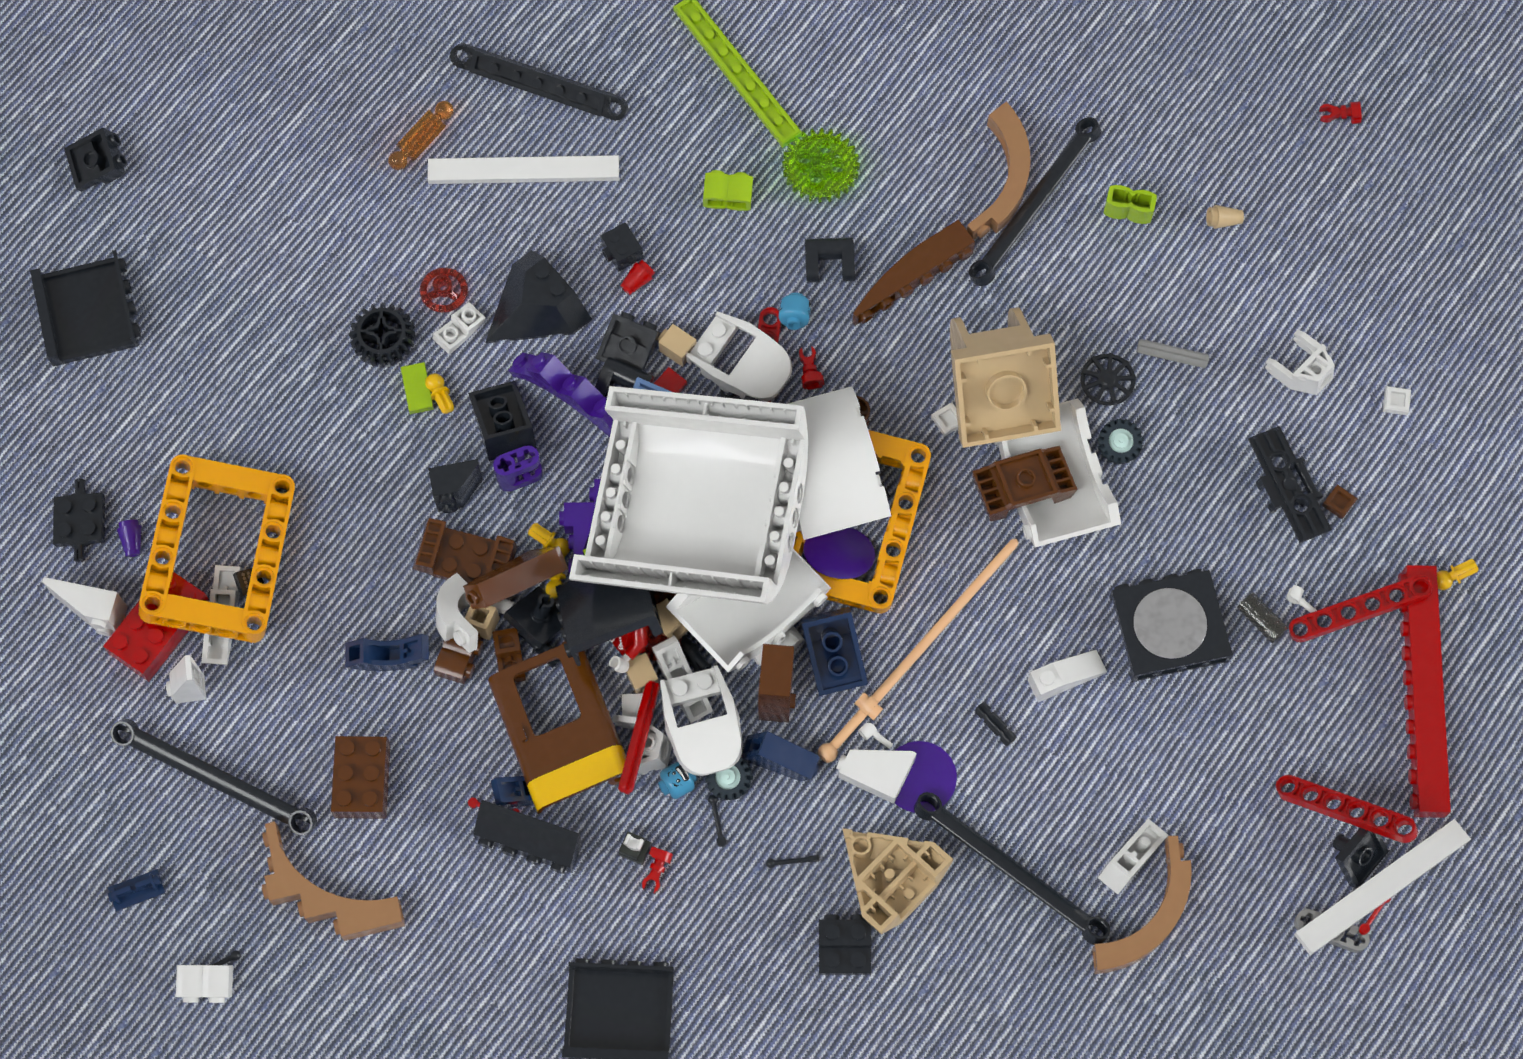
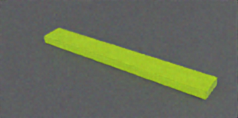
(737, 71)

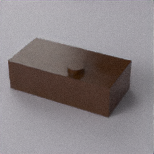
(775, 683)

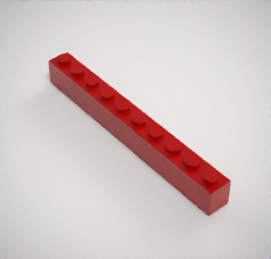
(1425, 699)

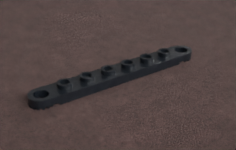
(538, 82)

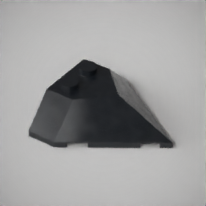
(536, 303)

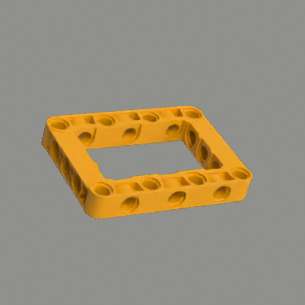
(859, 594)
(203, 615)

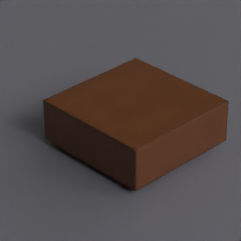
(1339, 501)

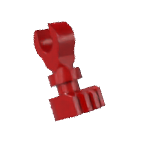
(1353, 111)
(811, 377)
(661, 857)

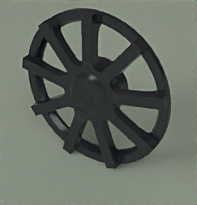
(1108, 379)

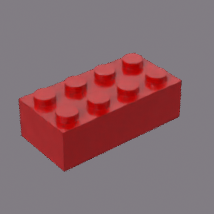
(146, 645)

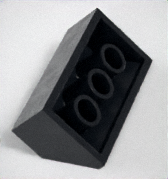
(527, 837)

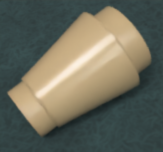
(1223, 216)

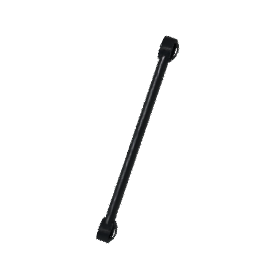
(1034, 201)
(213, 776)
(1012, 868)

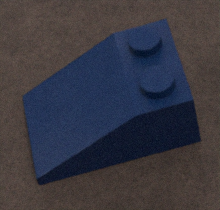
(834, 651)

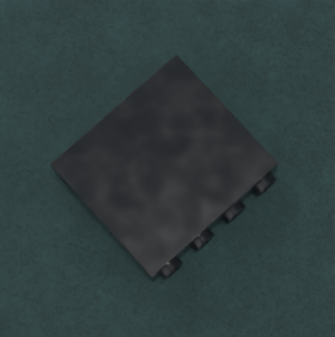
(85, 310)
(601, 613)
(1146, 665)
(618, 1010)

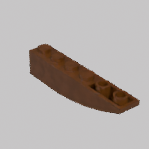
(915, 269)

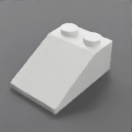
(97, 607)

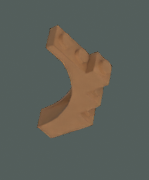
(353, 916)

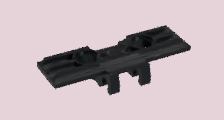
(1283, 486)

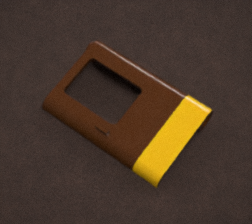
(572, 755)

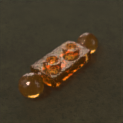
(421, 135)

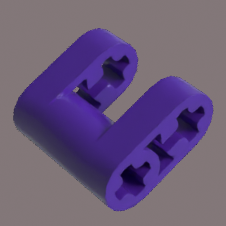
(508, 471)

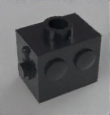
(621, 247)

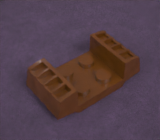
(1024, 481)
(450, 551)

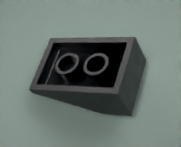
(502, 419)

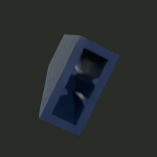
(780, 756)

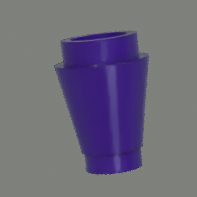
(130, 537)

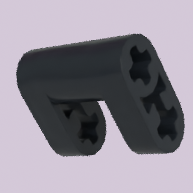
(829, 249)
(619, 373)

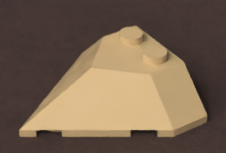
(893, 875)

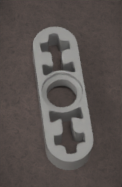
(1347, 944)

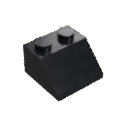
(454, 484)

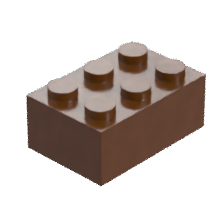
(360, 777)

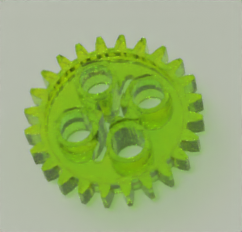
(820, 165)

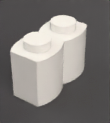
(204, 981)

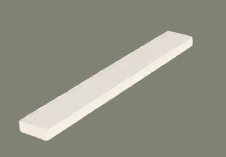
(523, 169)
(1382, 887)

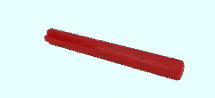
(639, 737)

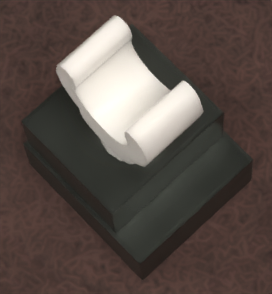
(634, 848)

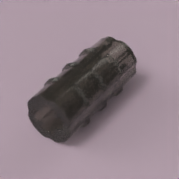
(1262, 617)

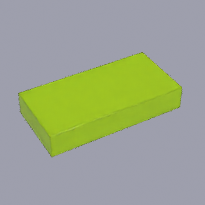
(416, 392)

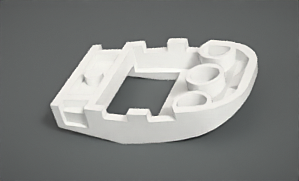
(759, 372)
(708, 744)

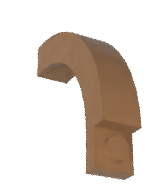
(1014, 141)
(1129, 950)

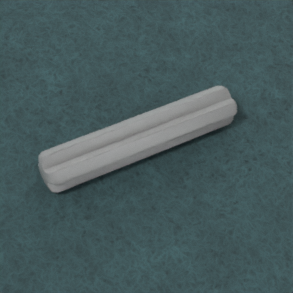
(1172, 353)

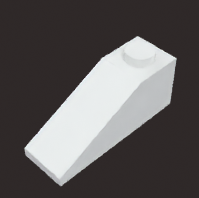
(1065, 674)
(186, 682)
(1132, 856)

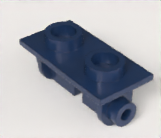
(136, 890)

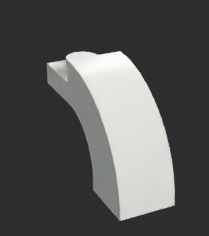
(449, 621)
(673, 665)

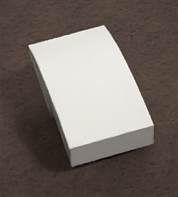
(459, 329)

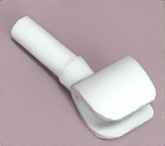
(1295, 597)
(869, 730)

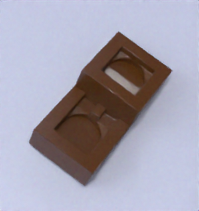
(508, 650)

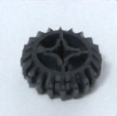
(363, 332)

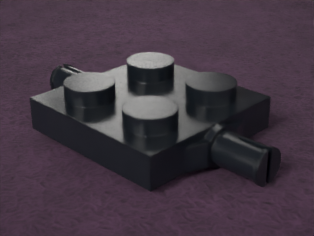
(79, 520)

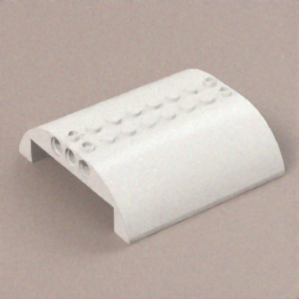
(697, 495)

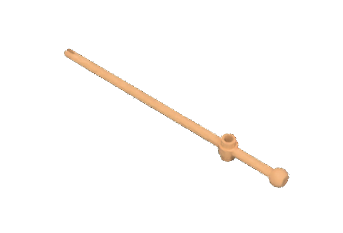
(869, 705)

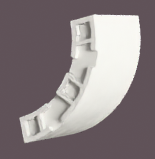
(840, 467)
(1091, 505)
(738, 629)

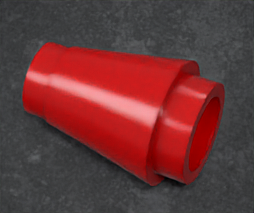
(637, 277)

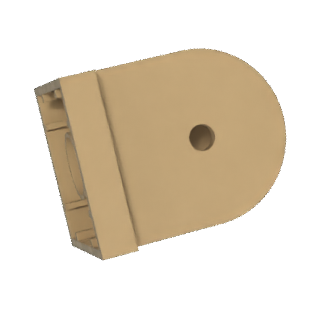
(1004, 382)

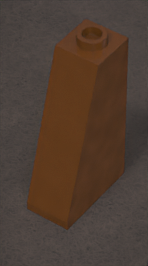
(515, 576)

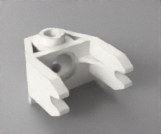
(1312, 374)
(656, 749)

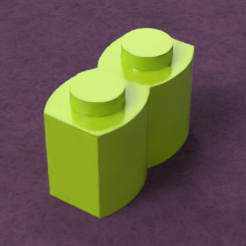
(727, 191)
(1134, 205)

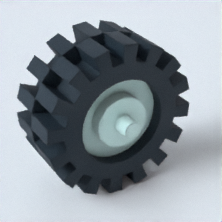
(1120, 441)
(732, 782)

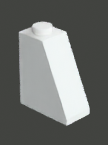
(877, 771)

